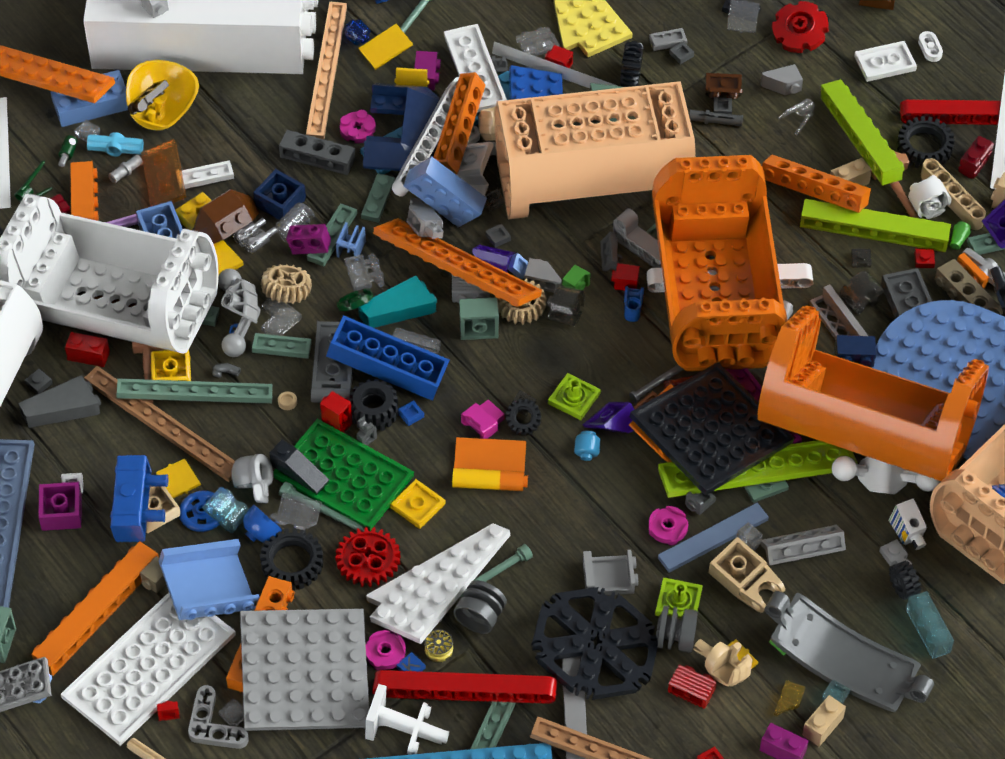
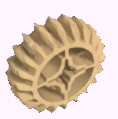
(286, 283)
(524, 312)

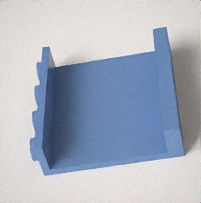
(206, 579)

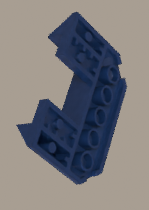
(416, 105)

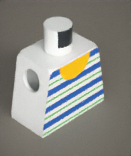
(908, 523)

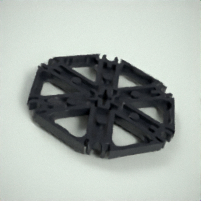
(581, 644)

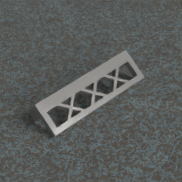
(840, 311)
(804, 544)

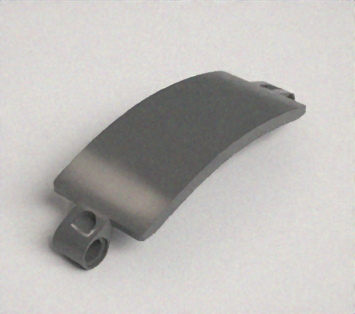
(844, 655)

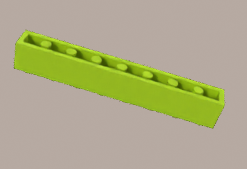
(862, 132)
(875, 225)

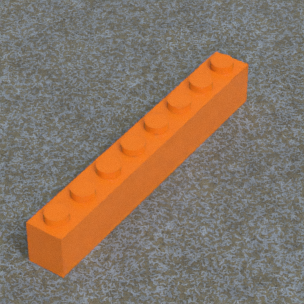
(95, 608)

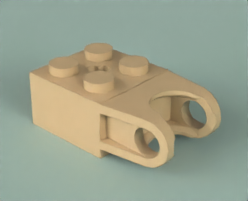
(744, 574)

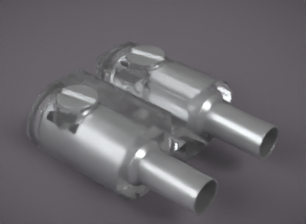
(252, 237)

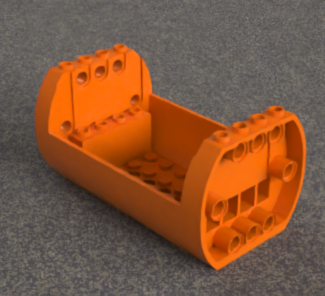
(722, 212)
(867, 407)

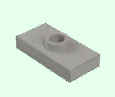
(667, 39)

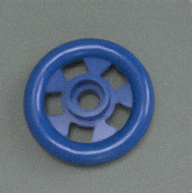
(192, 523)

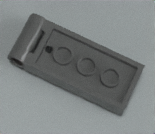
(905, 290)
(328, 373)

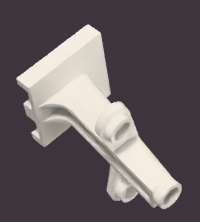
(383, 716)

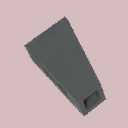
(61, 403)

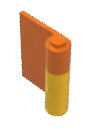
(489, 464)

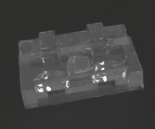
(537, 41)
(358, 271)

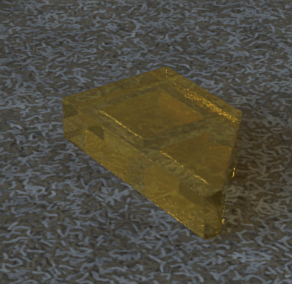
(790, 697)

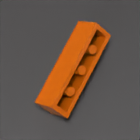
(83, 190)

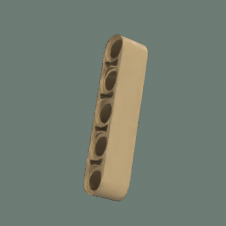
(961, 201)

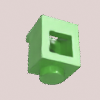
(577, 278)

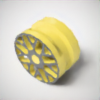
(438, 646)

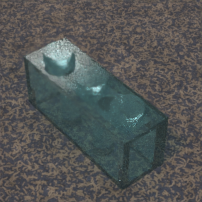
(929, 624)

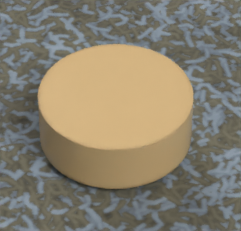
(287, 400)

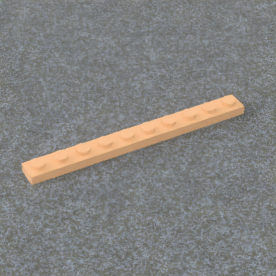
(326, 70)

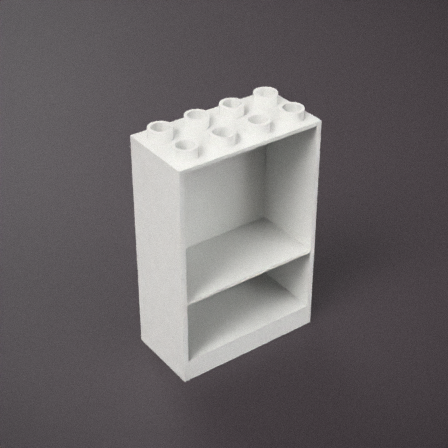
(203, 35)

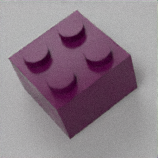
(60, 506)

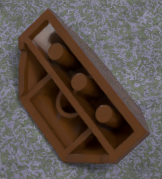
(226, 215)

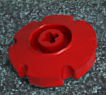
(800, 27)

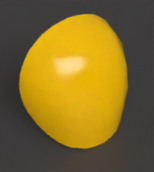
(173, 103)

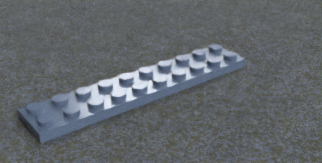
(14, 480)

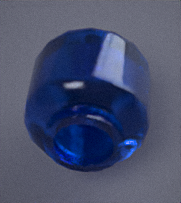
(357, 32)

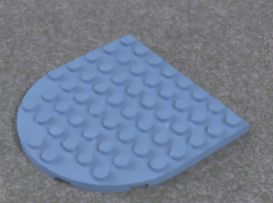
(935, 345)

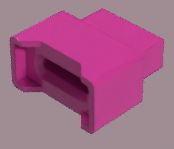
(483, 418)

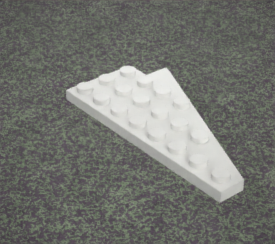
(424, 594)

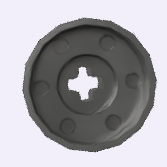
(480, 607)
(677, 628)

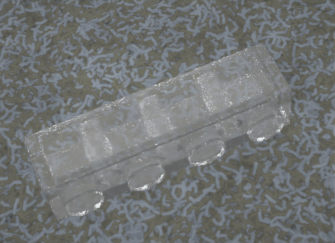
(421, 341)

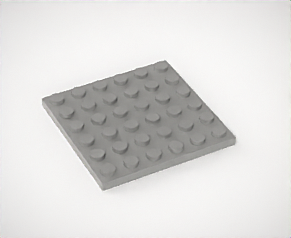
(304, 669)

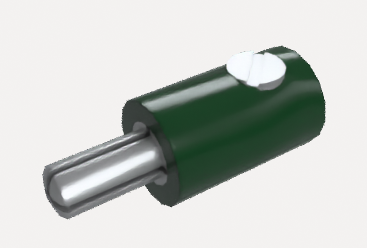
(67, 149)

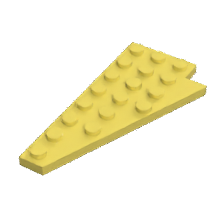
(589, 25)

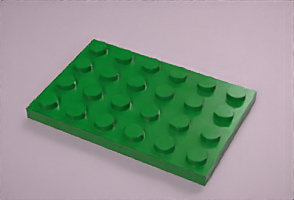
(359, 477)

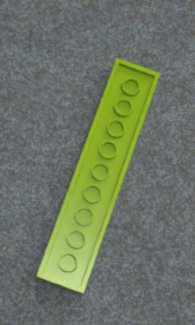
(792, 462)

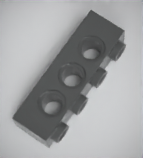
(317, 152)

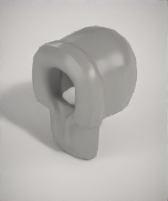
(255, 473)

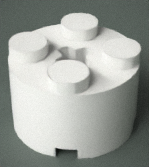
(929, 197)

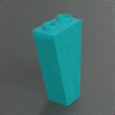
(398, 304)

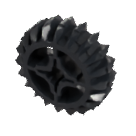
(631, 64)

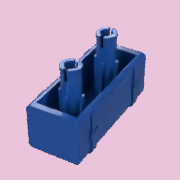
(131, 498)

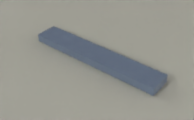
(711, 538)

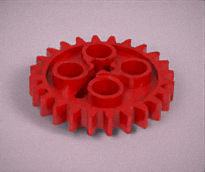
(368, 556)

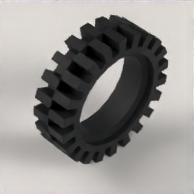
(929, 127)
(288, 539)

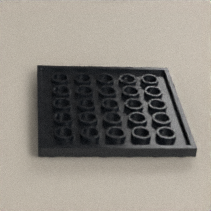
(710, 428)

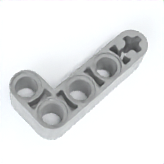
(636, 239)

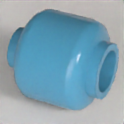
(587, 445)

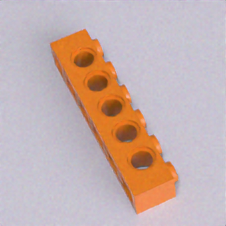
(459, 121)
(816, 183)
(273, 590)

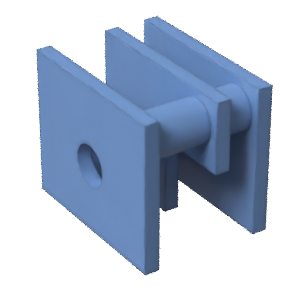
(352, 242)

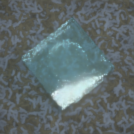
(836, 691)

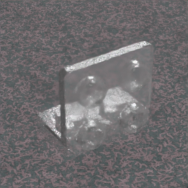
(297, 511)

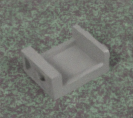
(610, 572)

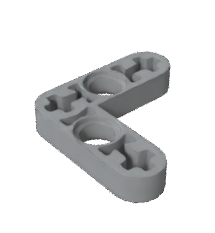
(205, 724)

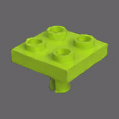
(574, 396)
(679, 595)

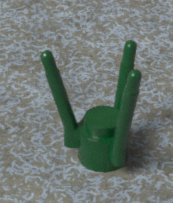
(26, 189)

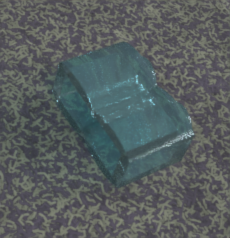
(226, 509)

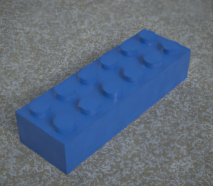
(387, 357)

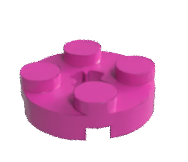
(354, 119)
(668, 535)
(388, 660)

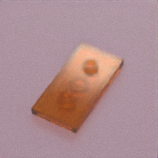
(163, 173)

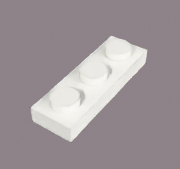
(207, 174)

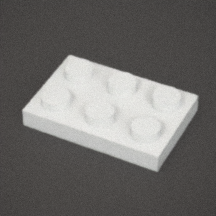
(885, 61)

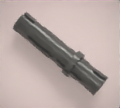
(719, 118)

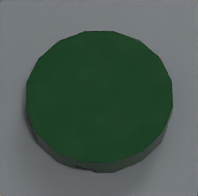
(354, 299)

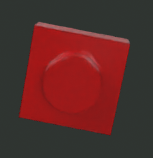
(924, 258)
(168, 710)

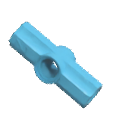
(115, 144)

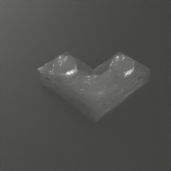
(282, 317)

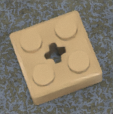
(161, 499)

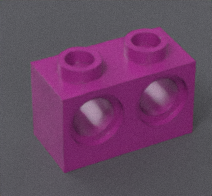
(308, 239)

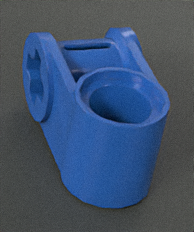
(633, 301)

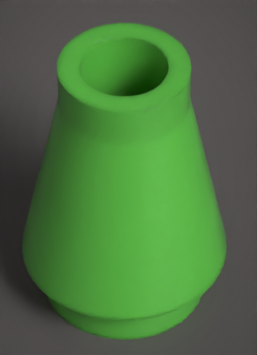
(960, 234)

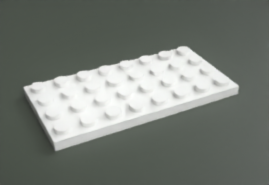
(145, 669)

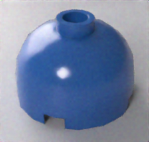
(259, 525)

